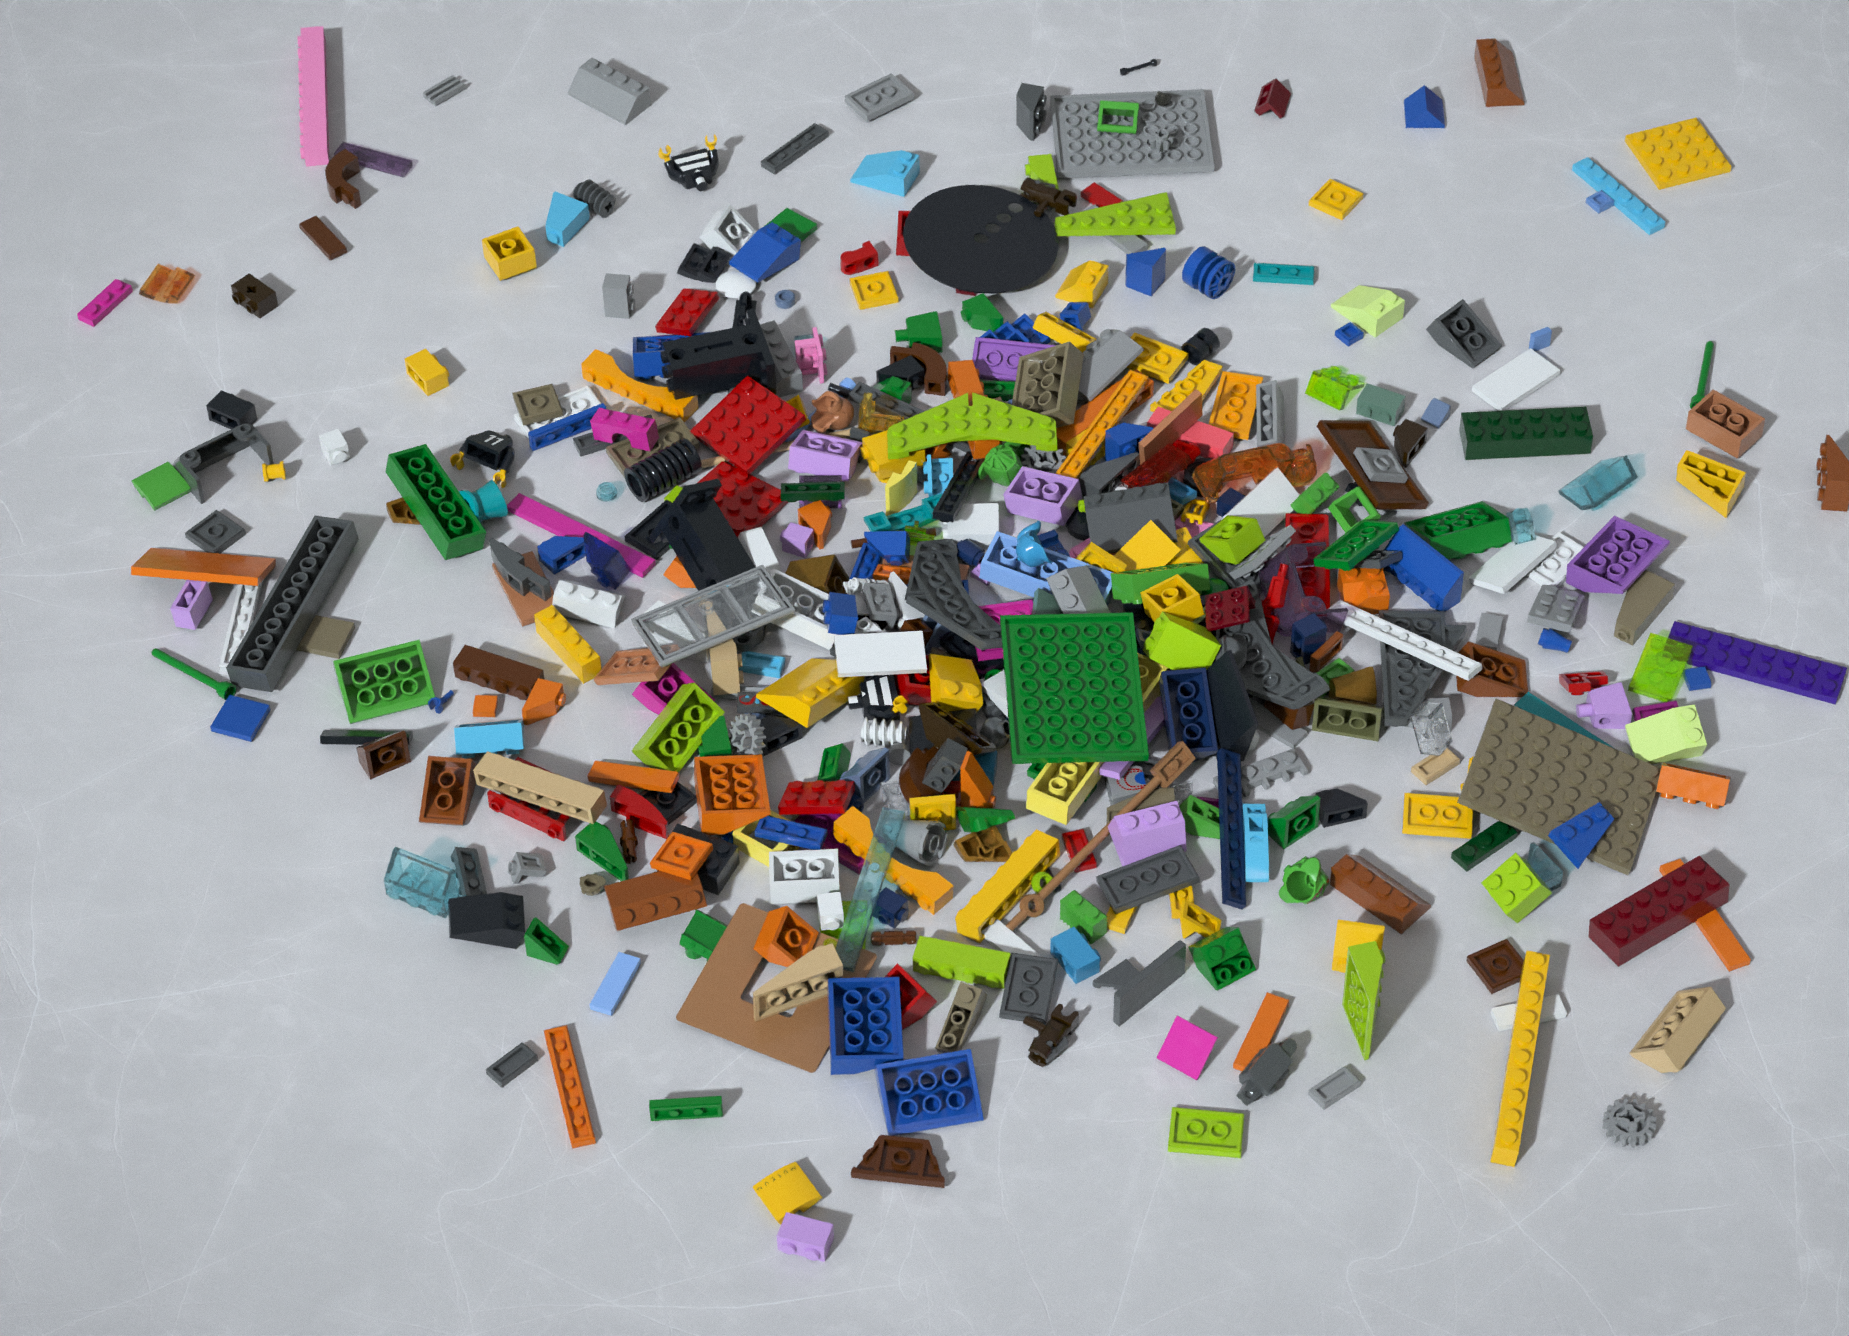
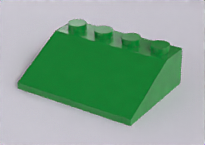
(1463, 530)

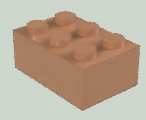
(1725, 423)

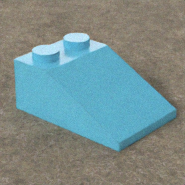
(888, 172)

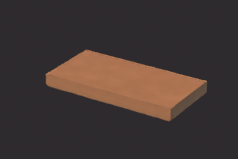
(1171, 426)
(526, 605)
(630, 667)

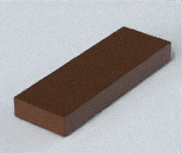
(323, 238)

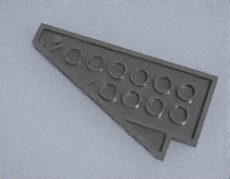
(1406, 677)

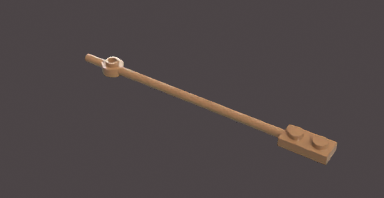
(1164, 773)

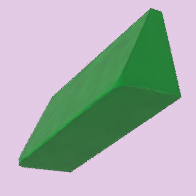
(834, 762)

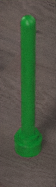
(1703, 374)
(223, 689)

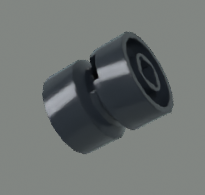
(1201, 346)

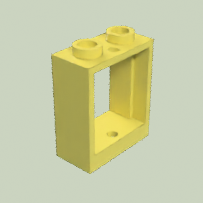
(754, 848)

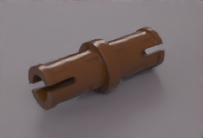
(628, 841)

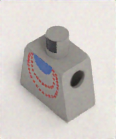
(1127, 786)

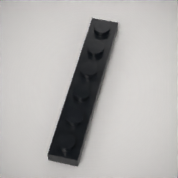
(958, 489)

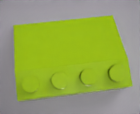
(1362, 991)

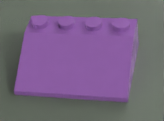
(1614, 558)

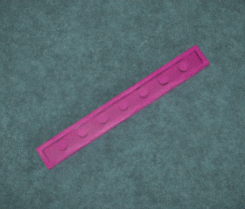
(564, 526)

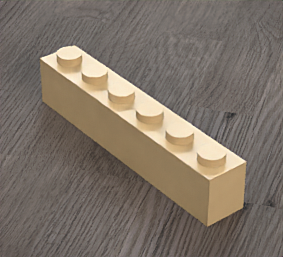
(540, 787)

